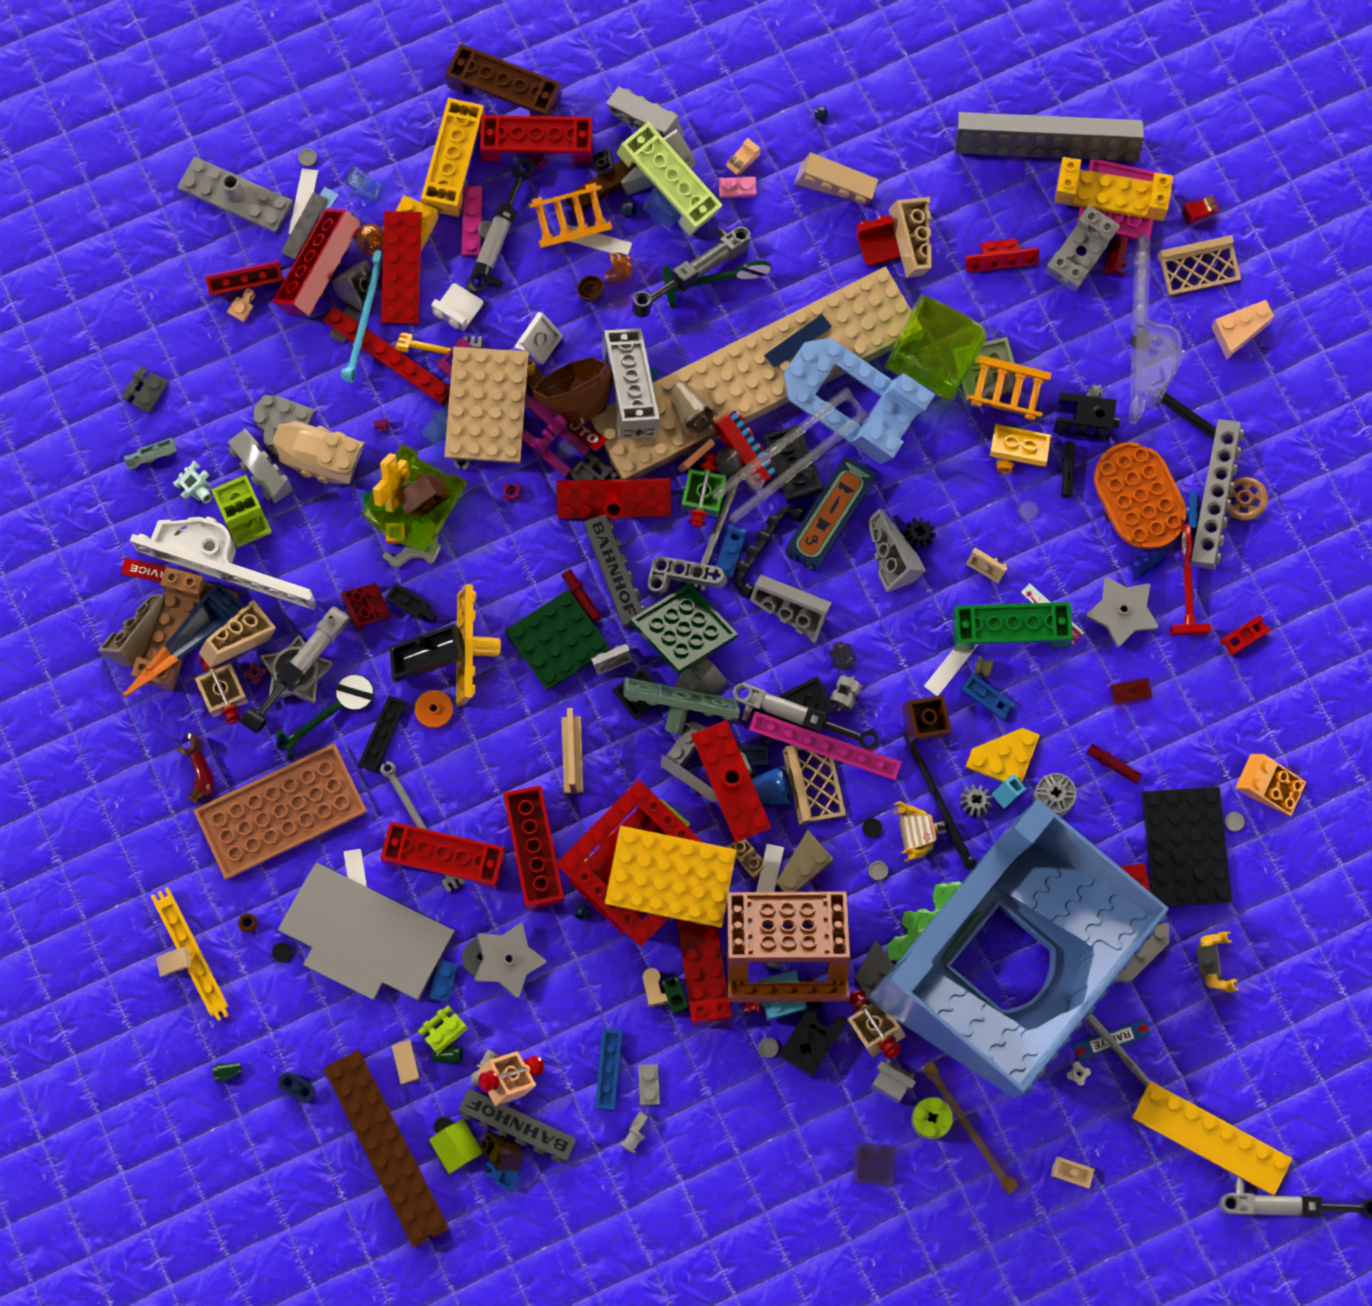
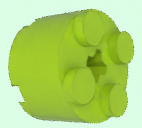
(928, 1129)

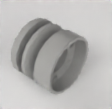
(1061, 785)

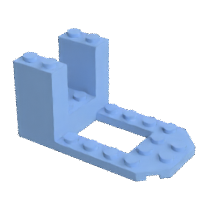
(890, 417)

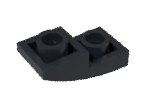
(603, 162)

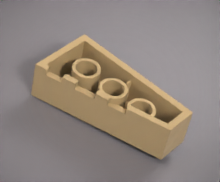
(238, 635)

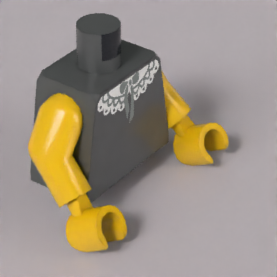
(1210, 962)

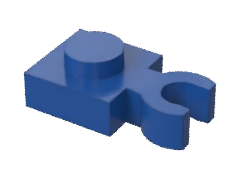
(504, 1179)

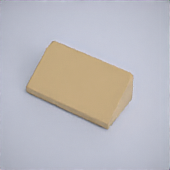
(405, 1062)

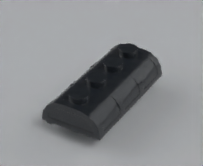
(426, 652)

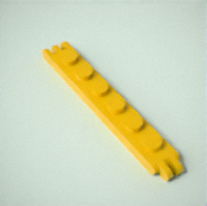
(199, 970)

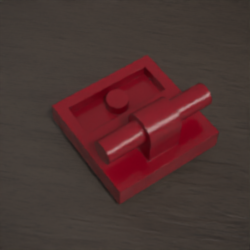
(365, 606)

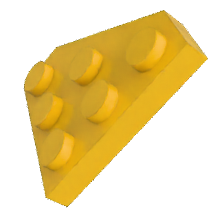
(1004, 755)

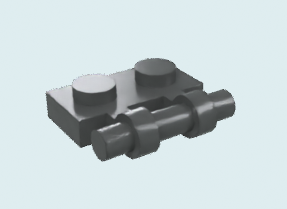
(149, 393)
(585, 471)

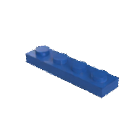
(608, 1069)

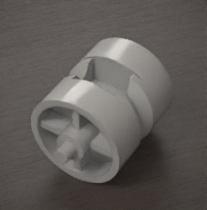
(846, 690)

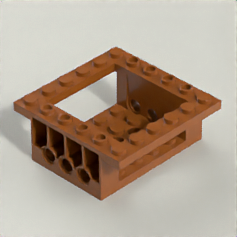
(752, 943)

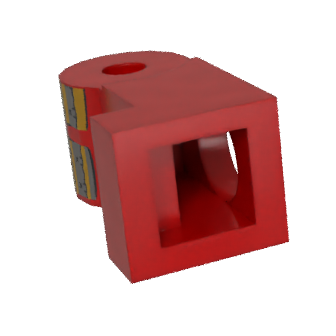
(1200, 209)

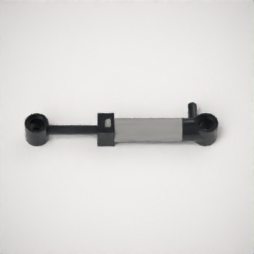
(502, 219)

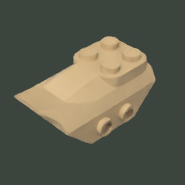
(317, 452)

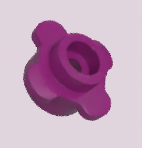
(511, 487)
(260, 673)

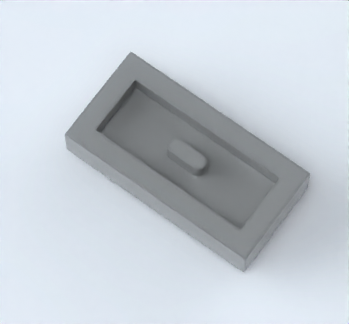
(649, 1084)

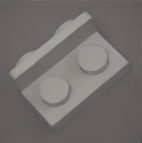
(610, 660)

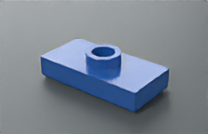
(1193, 511)

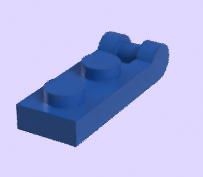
(731, 550)
(987, 697)

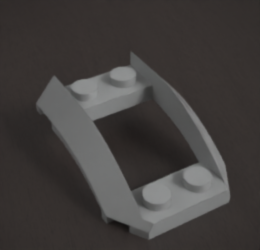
(680, 754)

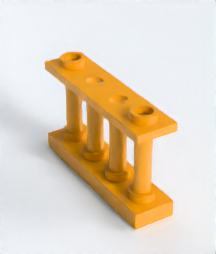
(565, 233)
(1021, 373)

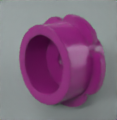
(542, 161)
(381, 425)

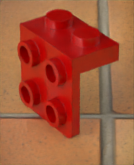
(877, 240)

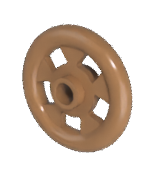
(1261, 495)

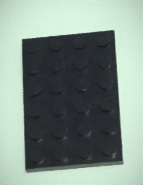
(1186, 846)

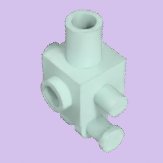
(194, 483)

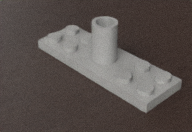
(235, 195)

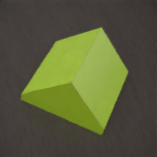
(456, 1146)

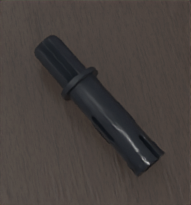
(1068, 469)

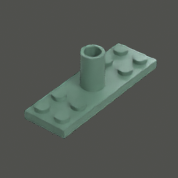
(680, 702)

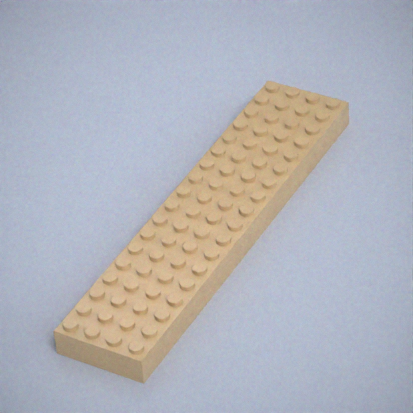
(738, 377)

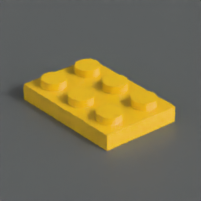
(1020, 445)

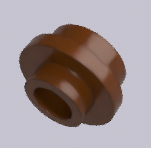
(243, 918)

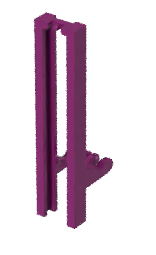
(555, 425)

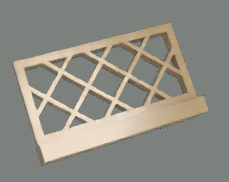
(1197, 249)
(572, 753)
(798, 787)

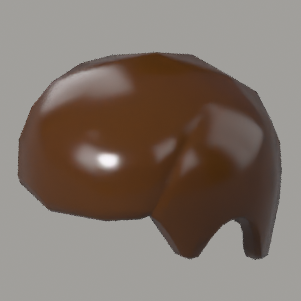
(591, 288)

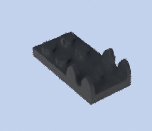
(806, 481)
(807, 694)

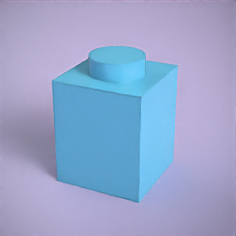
(1008, 791)

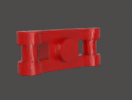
(1245, 635)

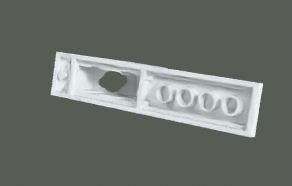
(211, 551)

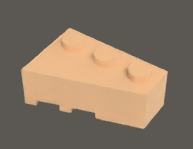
(1240, 326)

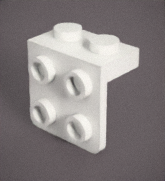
(457, 307)

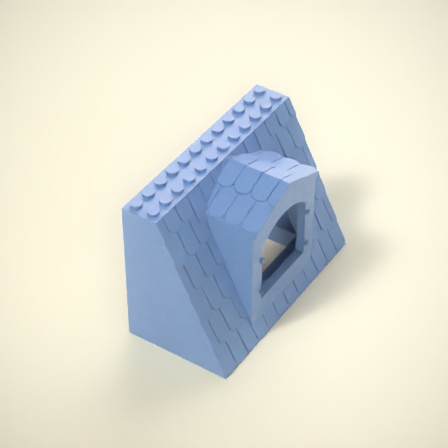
(1065, 898)

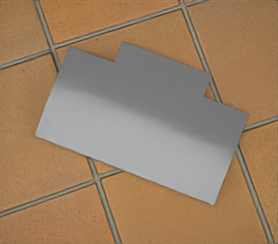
(363, 936)

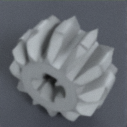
(968, 798)

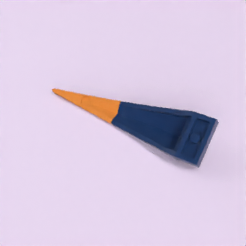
(206, 618)

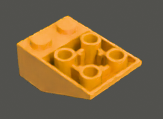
(1270, 783)

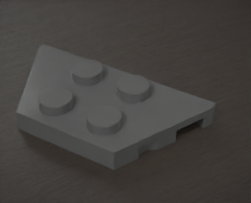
(873, 969)

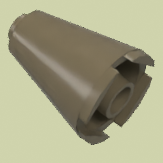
(692, 408)

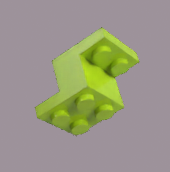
(241, 511)

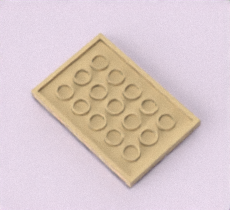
(486, 405)

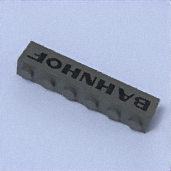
(613, 569)
(518, 1125)

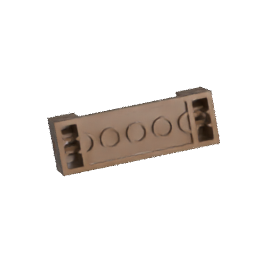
(181, 595)

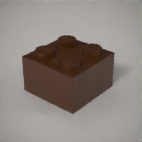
(423, 495)
(926, 719)

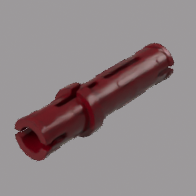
(579, 592)
(1105, 758)

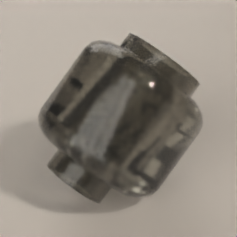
(728, 461)
(842, 655)

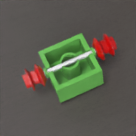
(698, 490)

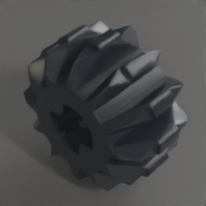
(926, 531)

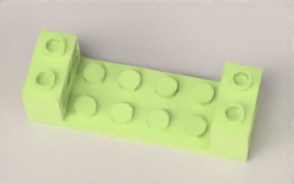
(671, 177)

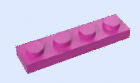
(471, 219)

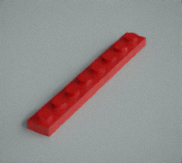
(389, 356)

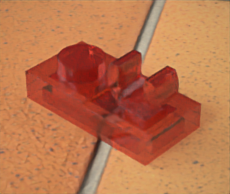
(1131, 691)

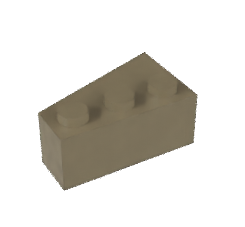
(804, 865)

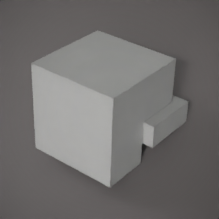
(892, 1081)

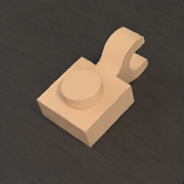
(240, 307)

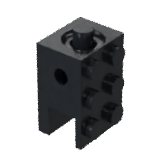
(1092, 416)

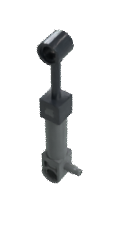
(687, 274)

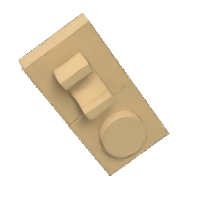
(986, 565)
(1072, 1172)

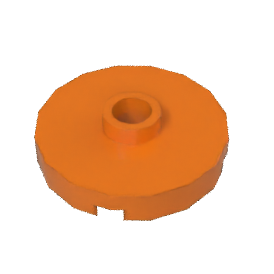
(436, 718)

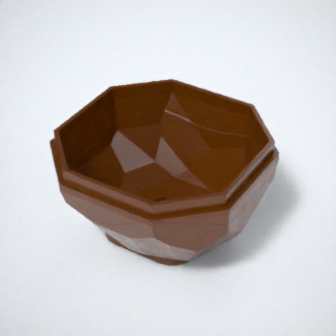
(576, 390)

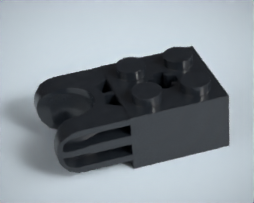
(814, 1035)

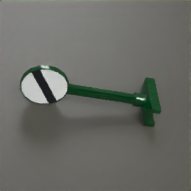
(746, 271)
(352, 694)

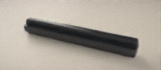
(1188, 415)

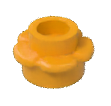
(1004, 466)

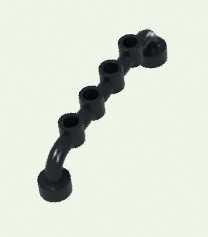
(763, 536)

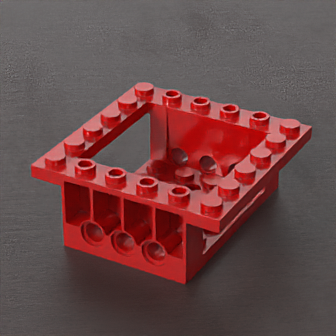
(593, 875)

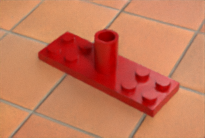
(614, 498)
(738, 800)

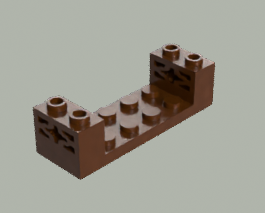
(503, 81)

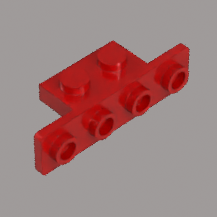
(1001, 255)

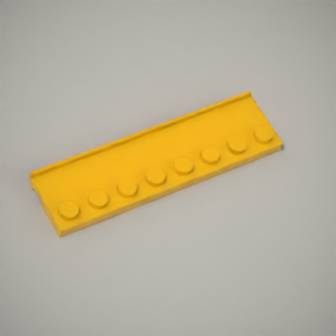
(1211, 1138)

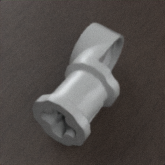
(634, 1136)

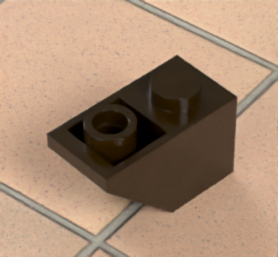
(502, 1152)

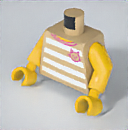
(917, 830)

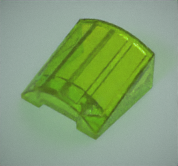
(936, 346)
(409, 529)

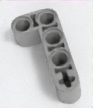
(688, 575)

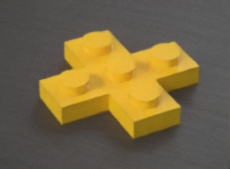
(393, 476)

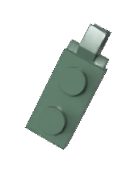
(150, 453)

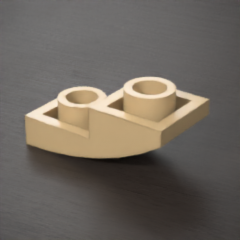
(748, 857)
(173, 961)

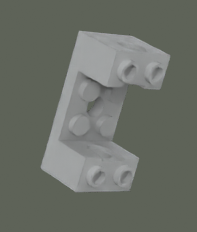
(1093, 233)

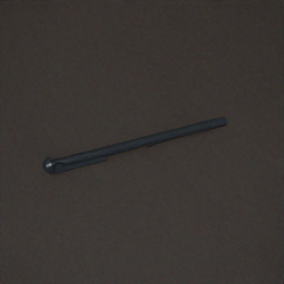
(954, 834)

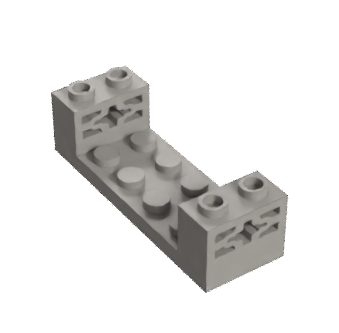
(632, 383)

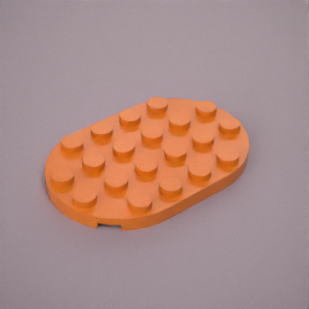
(1139, 496)

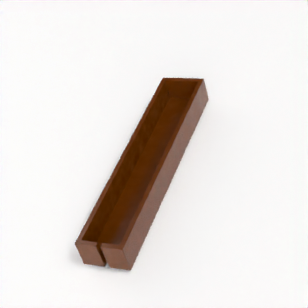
(386, 1149)

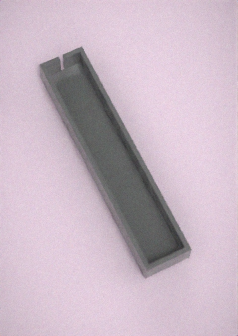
(1049, 136)

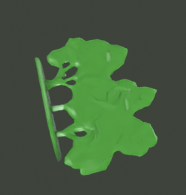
(917, 921)

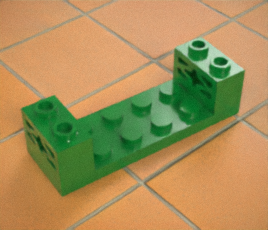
(1012, 624)

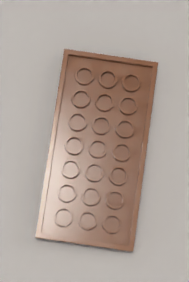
(280, 811)

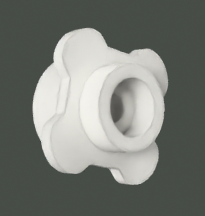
(1072, 1075)

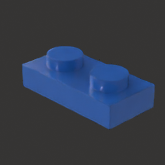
(443, 981)

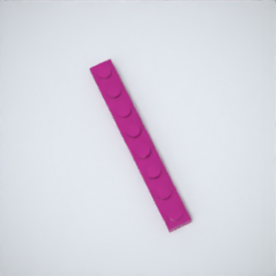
(824, 745)

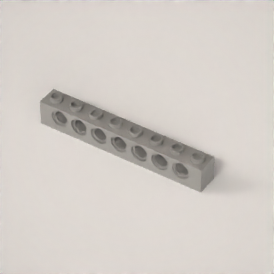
(1224, 430)

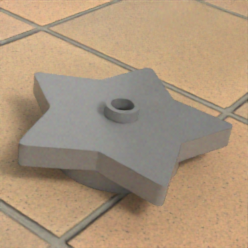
(1120, 623)
(307, 687)
(495, 967)

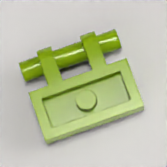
(445, 1033)

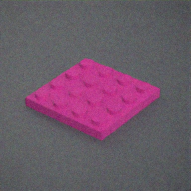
(1130, 226)

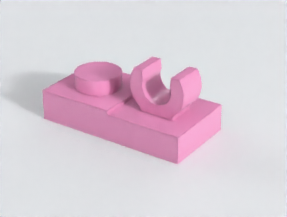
(737, 187)

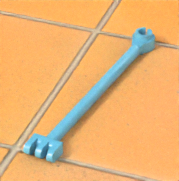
(349, 373)

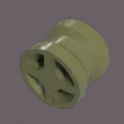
(983, 667)

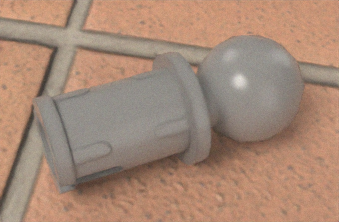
(488, 1056)

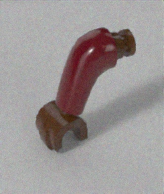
(204, 779)

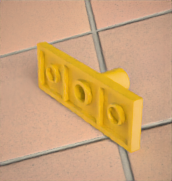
(473, 645)

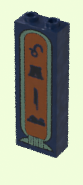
(830, 514)

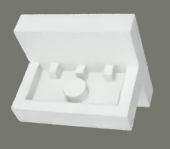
(539, 338)

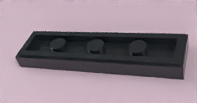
(382, 734)

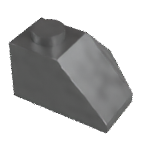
(353, 284)
(702, 678)

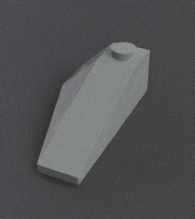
(637, 180)
(896, 557)

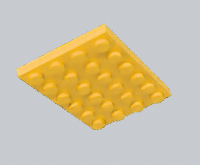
(670, 876)

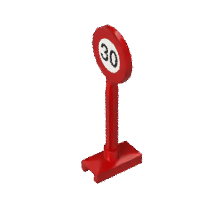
(1189, 626)

